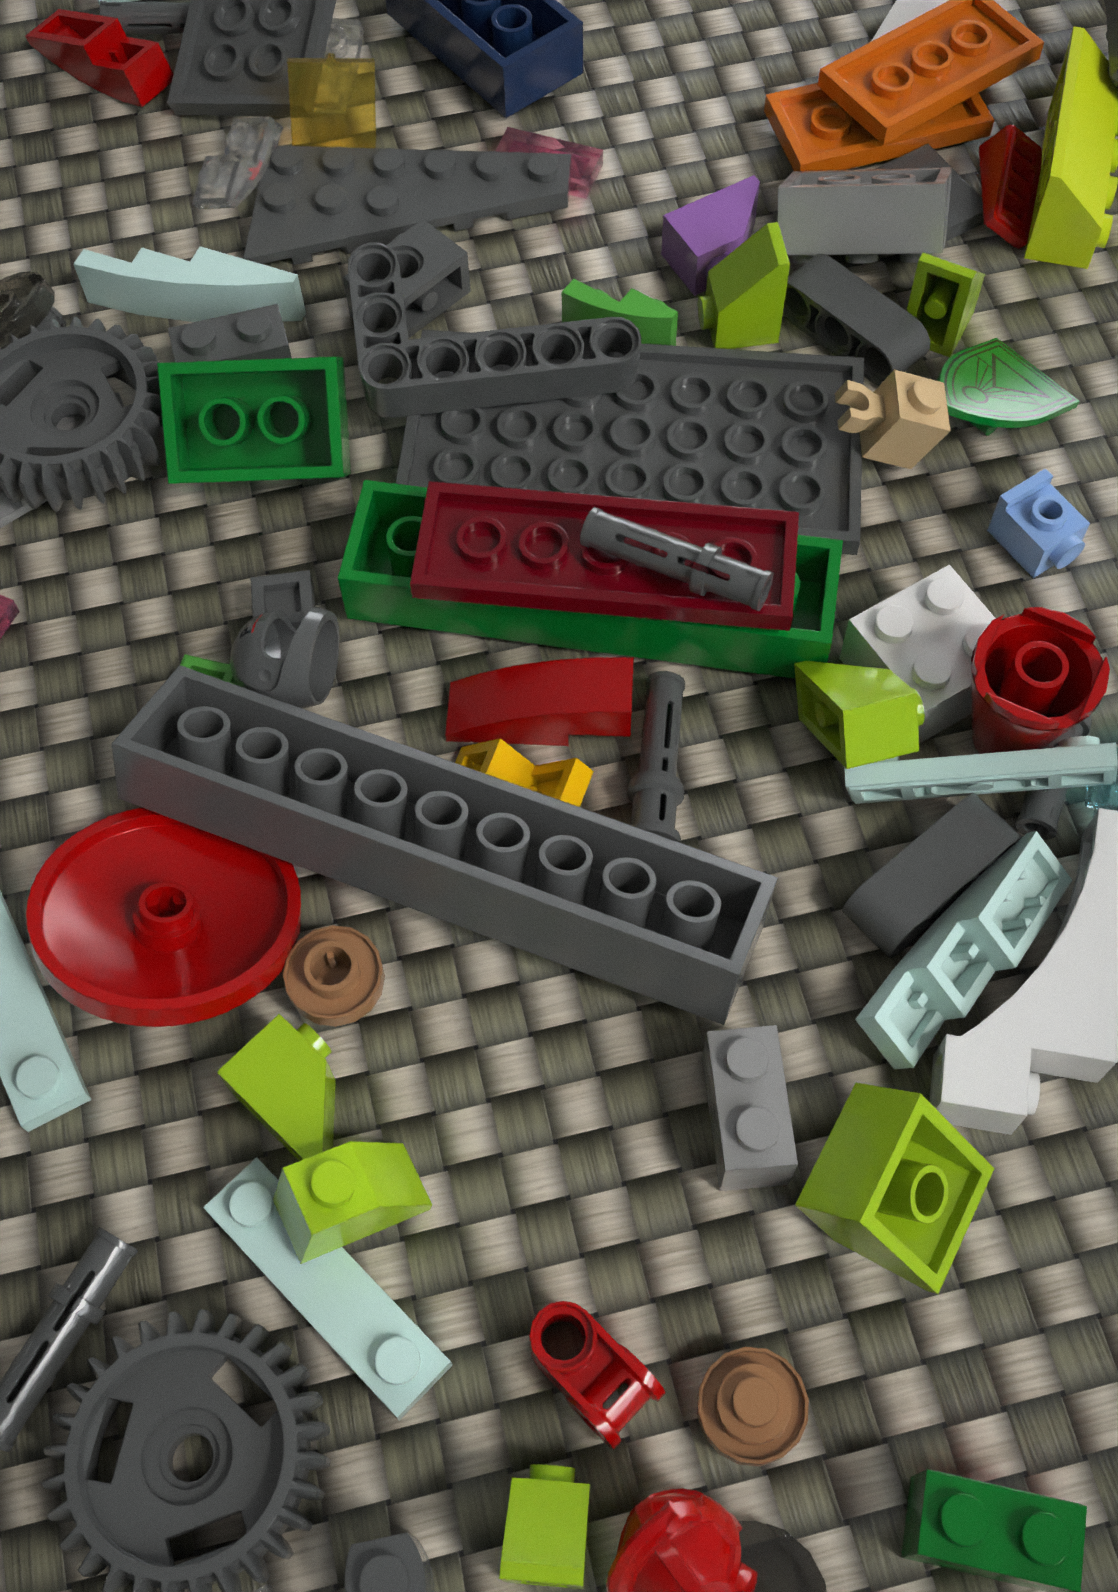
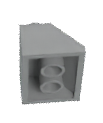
(865, 213)

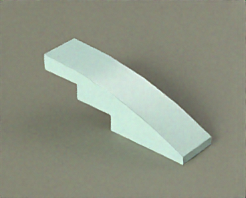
(187, 290)
(963, 948)

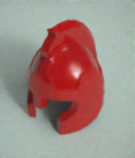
(680, 1545)

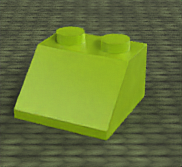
(896, 1184)

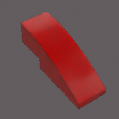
(102, 55)
(543, 702)

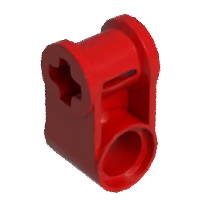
(594, 1373)

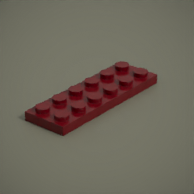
(528, 554)

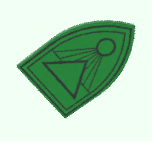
(1000, 389)

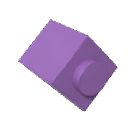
(708, 231)

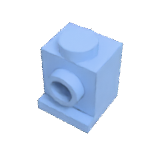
(1038, 525)

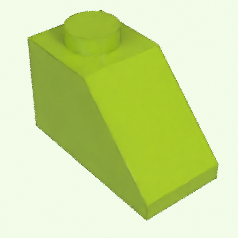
(747, 292)
(944, 300)
(858, 711)
(286, 1086)
(347, 1195)
(546, 1529)

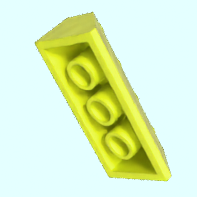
(1077, 160)

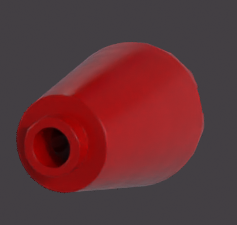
(1033, 680)

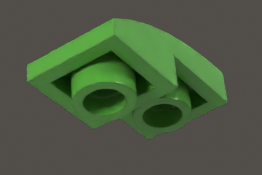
(651, 316)

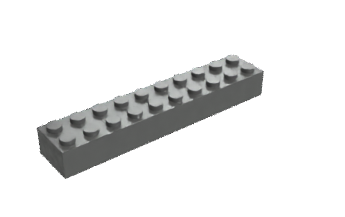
(447, 841)

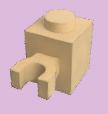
(897, 419)

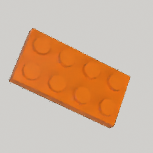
(929, 66)
(825, 137)

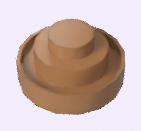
(334, 975)
(752, 1406)

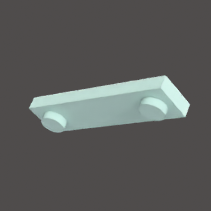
(1075, 763)
(33, 1050)
(332, 1295)

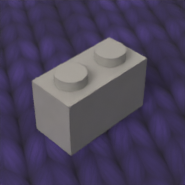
(748, 1108)

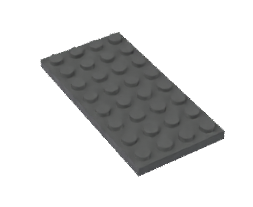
(687, 431)

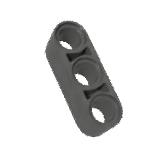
(853, 318)
(929, 875)

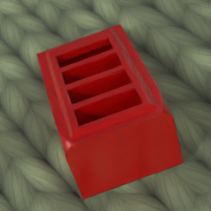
(1009, 183)

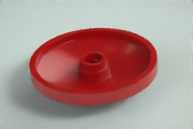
(160, 920)

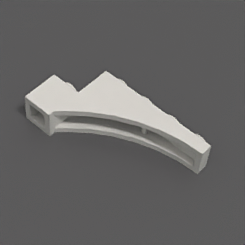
(1057, 1020)

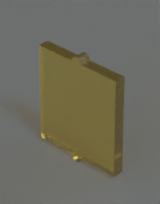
(332, 102)

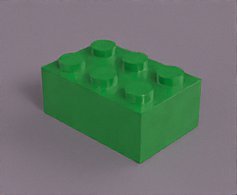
(255, 419)

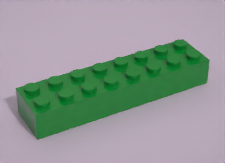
(378, 589)

